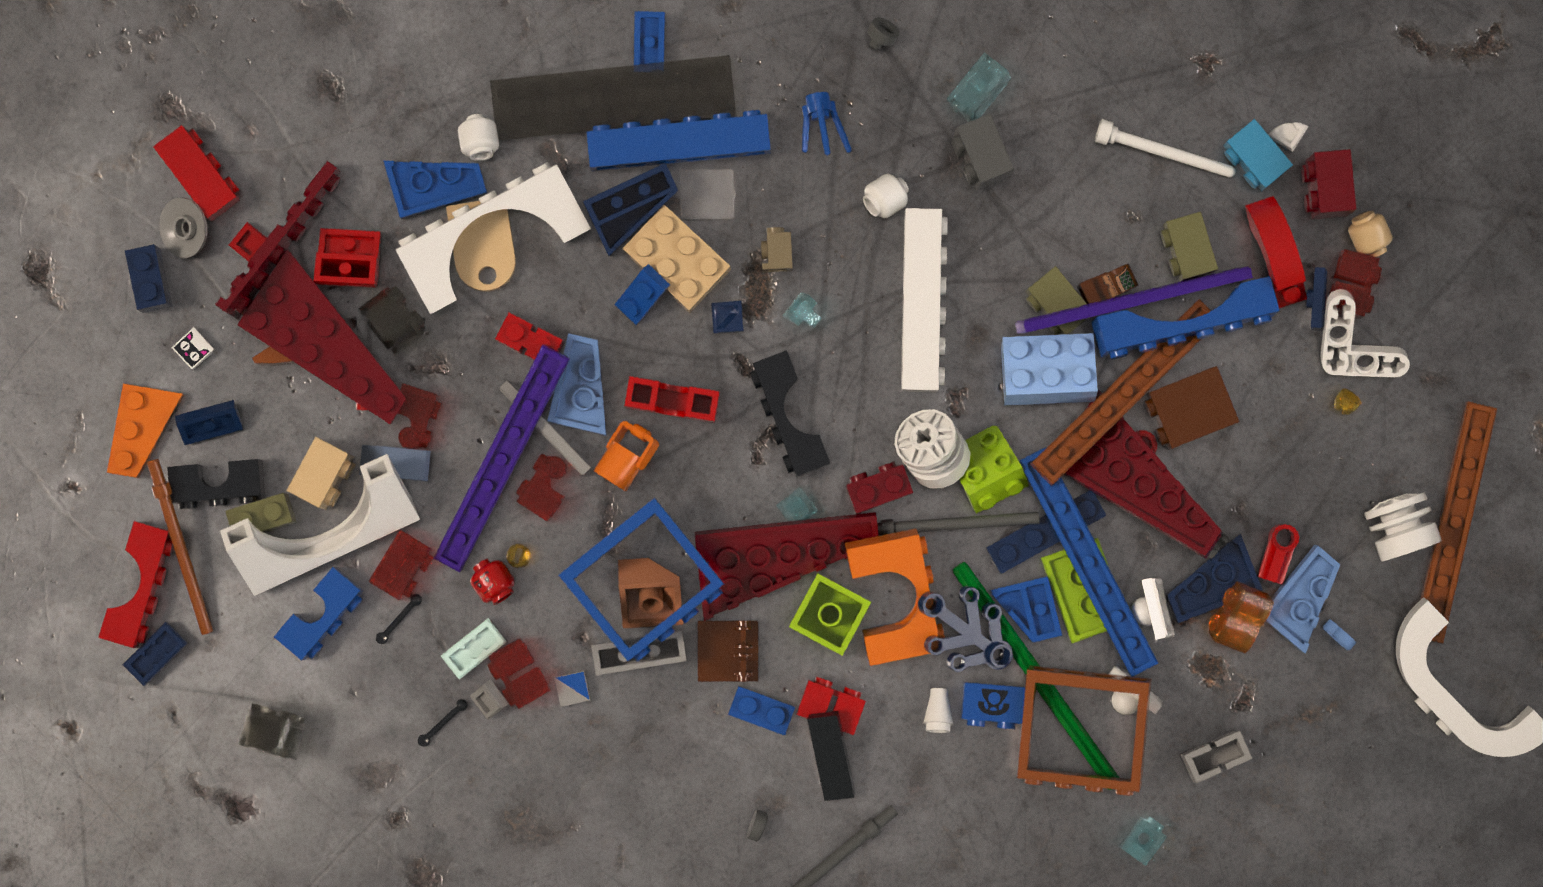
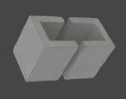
(1227, 749)

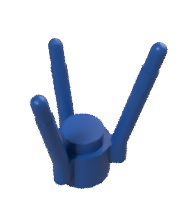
(818, 107)

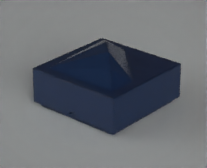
(727, 317)

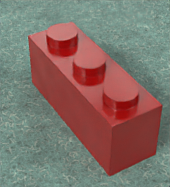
(198, 172)

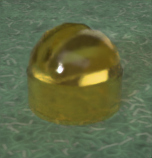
(1347, 401)
(524, 558)

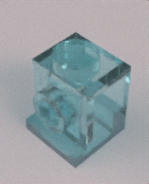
(1144, 852)

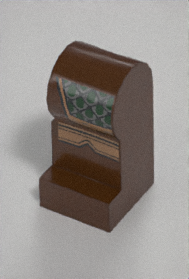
(1108, 285)

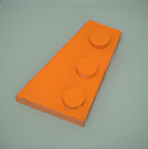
(139, 424)

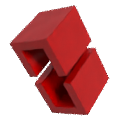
(518, 333)
(817, 699)

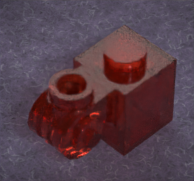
(420, 409)
(537, 493)

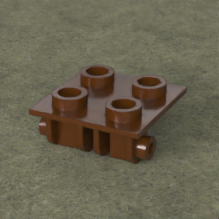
(727, 651)

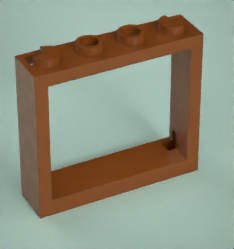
(1087, 680)

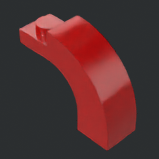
(1279, 250)

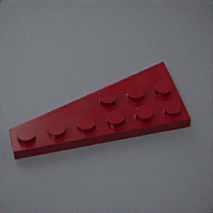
(1136, 480)

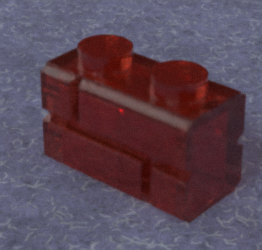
(402, 565)

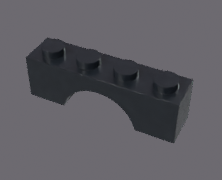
(803, 450)

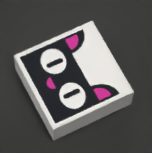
(193, 348)

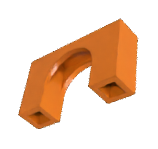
(901, 554)

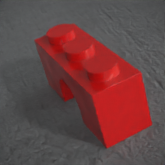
(672, 400)

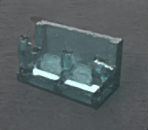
(979, 88)

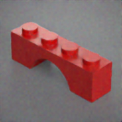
(127, 622)

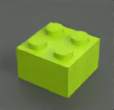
(829, 614)

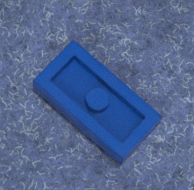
(649, 37)
(642, 294)
(761, 710)

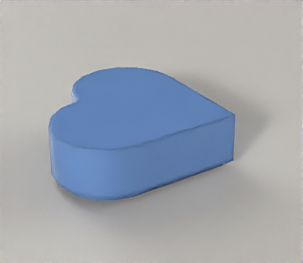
(1339, 635)

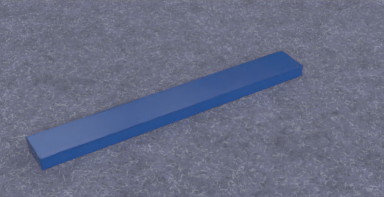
(1092, 569)

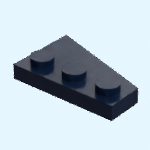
(1207, 585)

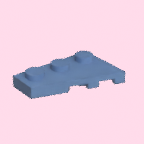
(579, 392)
(1302, 597)

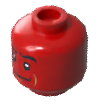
(492, 581)

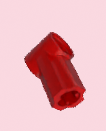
(1278, 557)

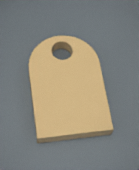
(482, 245)

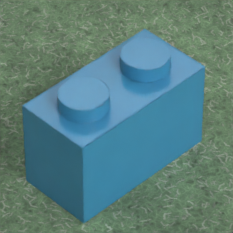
(1257, 155)

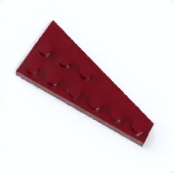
(273, 248)
(308, 330)
(773, 555)

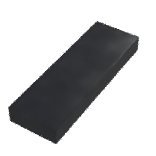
(831, 755)

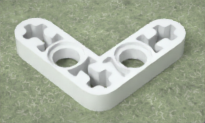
(1350, 353)

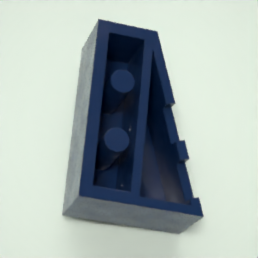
(628, 205)

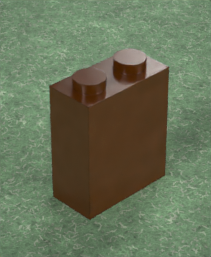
(1191, 408)

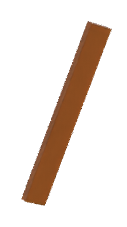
(1113, 403)
(1458, 508)

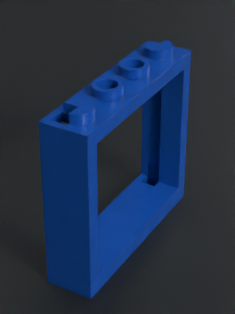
(665, 628)

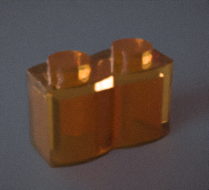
(1240, 617)

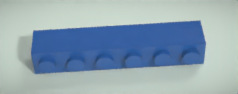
(678, 142)

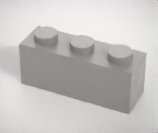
(610, 660)

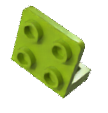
(992, 470)

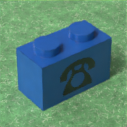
(992, 703)

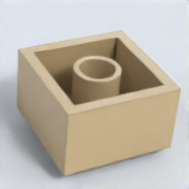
(322, 474)

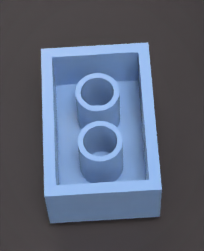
(1049, 369)

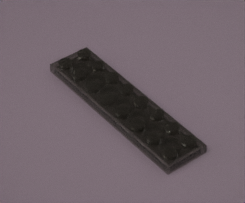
(612, 97)

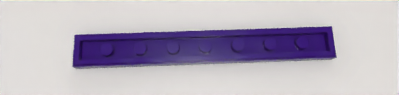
(1133, 299)
(501, 458)

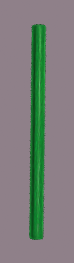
(1047, 691)

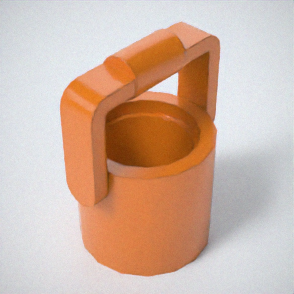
(620, 464)

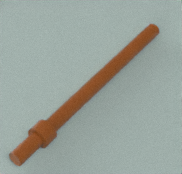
(162, 491)

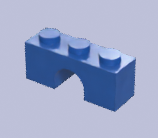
(339, 596)

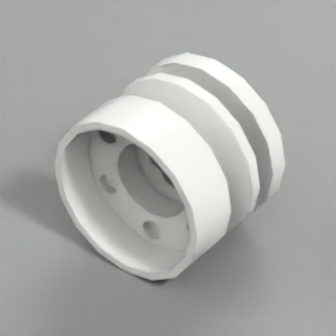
(932, 448)
(1402, 526)

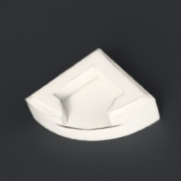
(1288, 135)

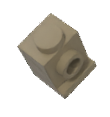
(777, 250)

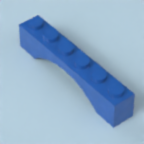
(1127, 331)

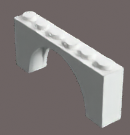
(430, 254)
(271, 560)

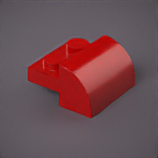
(348, 258)

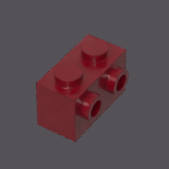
(878, 489)

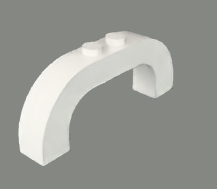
(1412, 642)

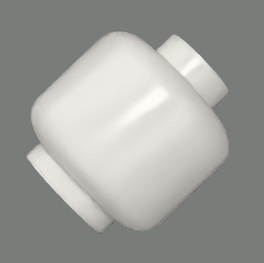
(478, 137)
(885, 196)

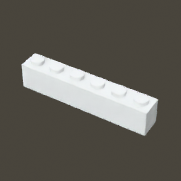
(922, 300)

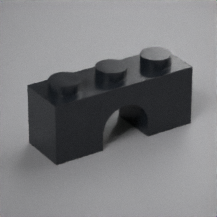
(243, 483)

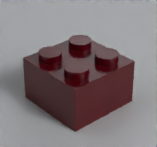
(1329, 184)

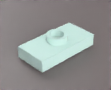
(473, 648)

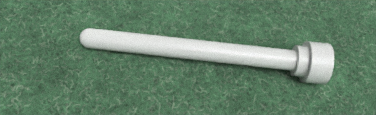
(1109, 133)

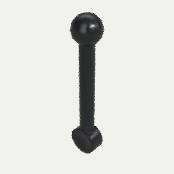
(382, 637)
(424, 740)

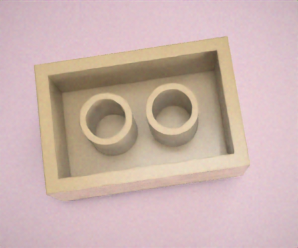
(678, 257)

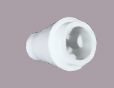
(938, 712)

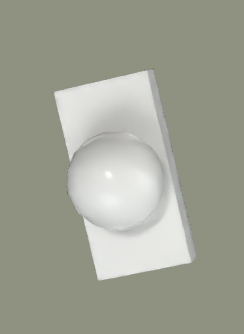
(1154, 609)
(1127, 702)

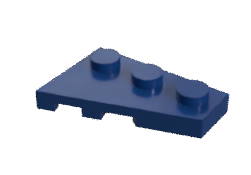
(429, 186)

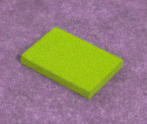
(1071, 597)

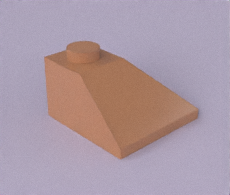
(647, 593)

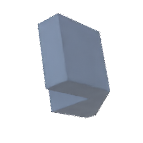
(409, 463)

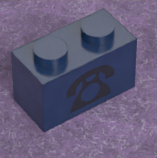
(148, 278)

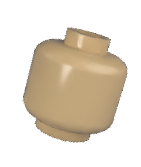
(1370, 233)

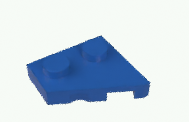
(1031, 608)

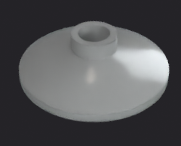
(183, 227)

